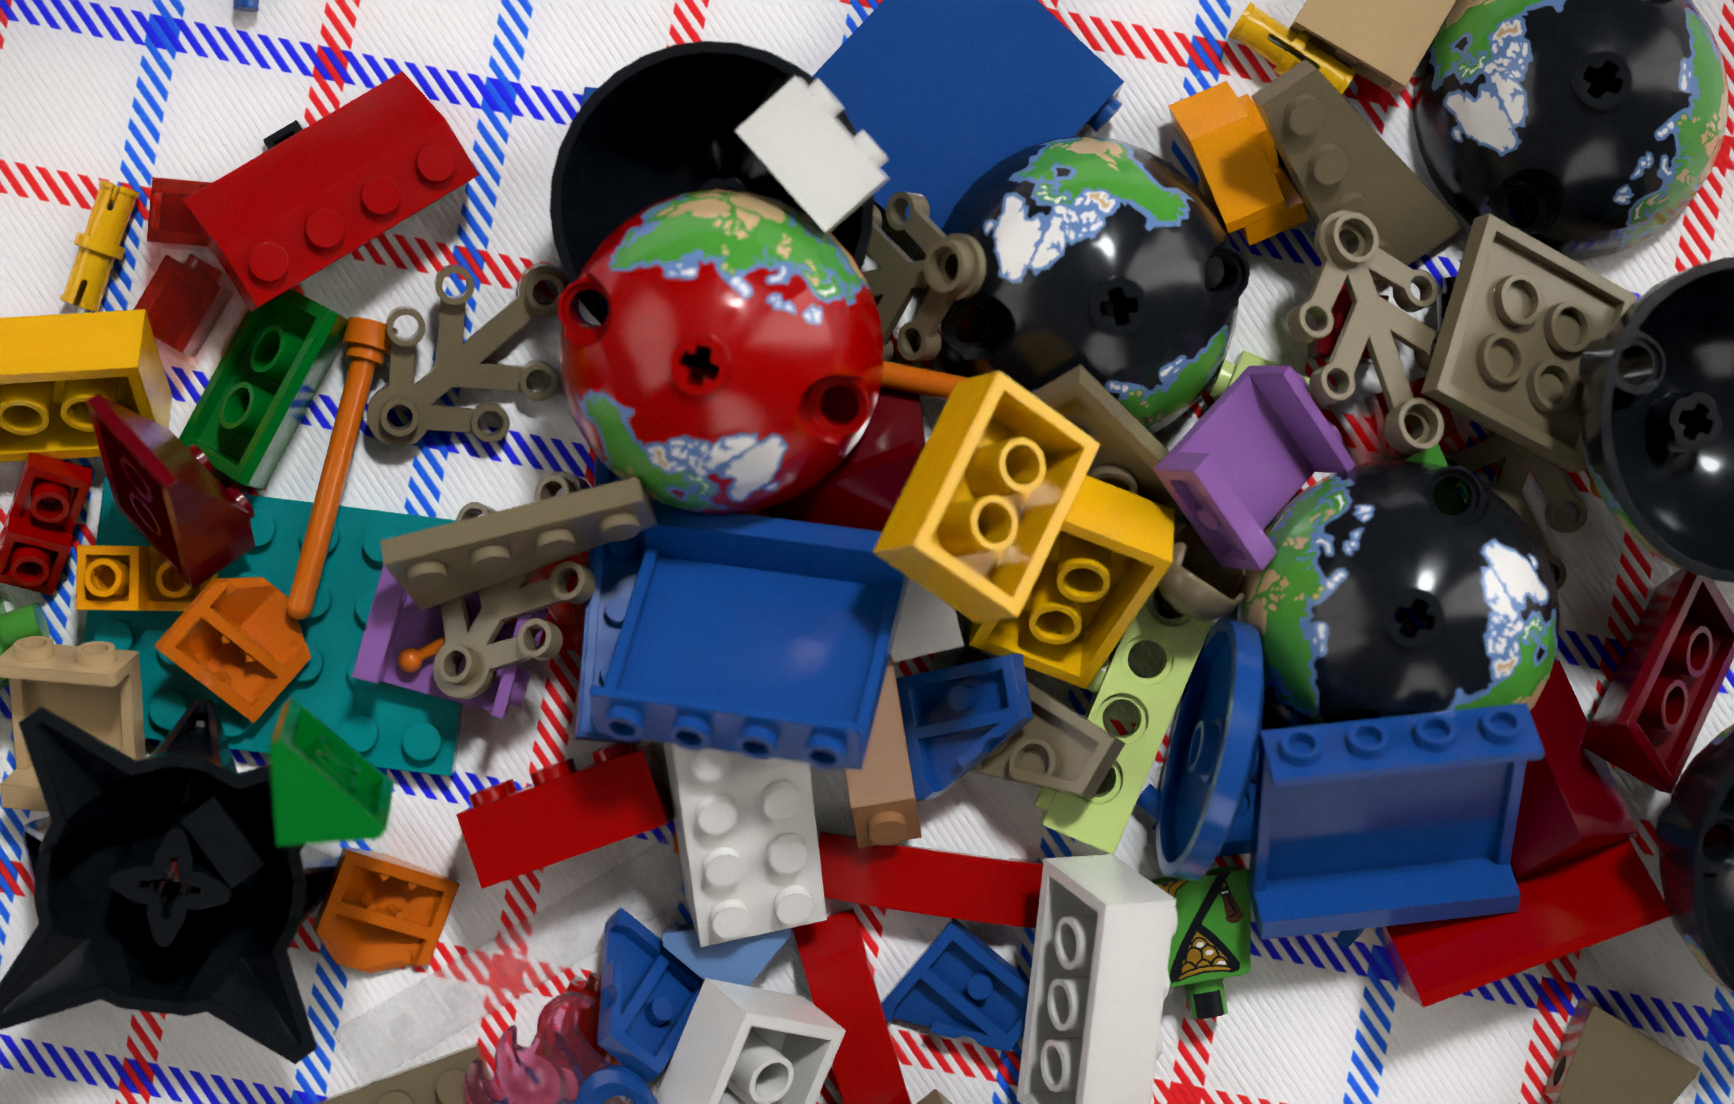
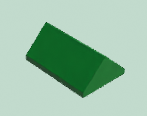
(264, 386)
(323, 784)

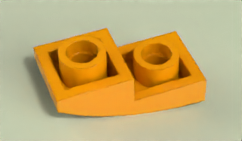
(130, 580)

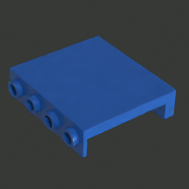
(963, 88)
(754, 639)
(1388, 820)

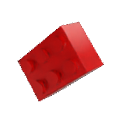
(565, 812)

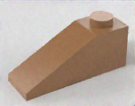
(884, 790)

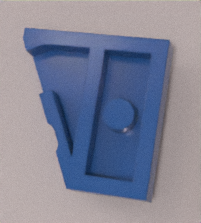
(960, 718)
(962, 991)
(642, 997)

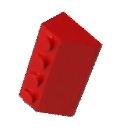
(329, 189)
(1555, 916)

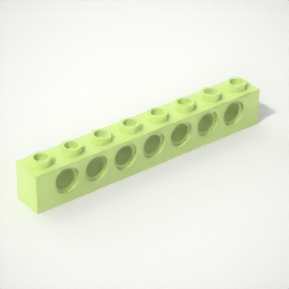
(1156, 697)

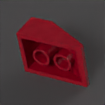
(171, 493)

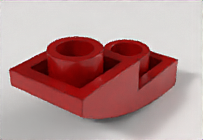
(42, 522)

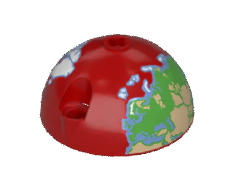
(773, 307)

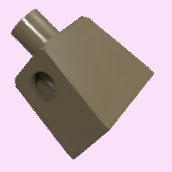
(1614, 1064)

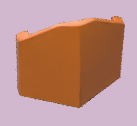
(238, 642)
(382, 911)

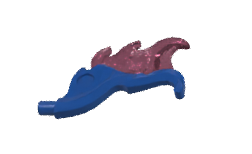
(555, 1067)

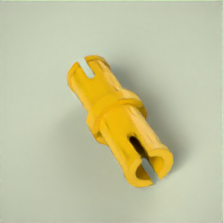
(1255, 28)
(99, 246)

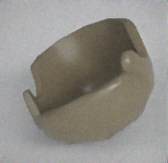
(1196, 581)

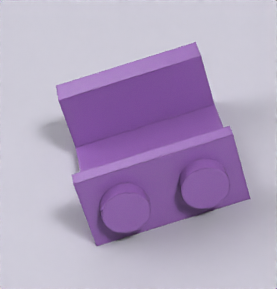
(1250, 461)
(399, 623)

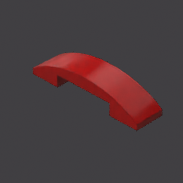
(931, 881)
(847, 993)

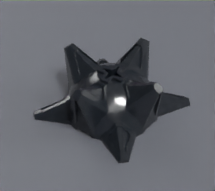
(110, 898)

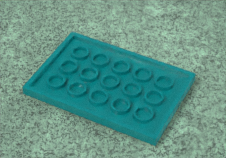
(378, 720)

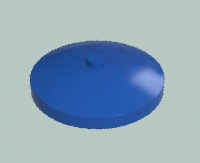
(1211, 750)

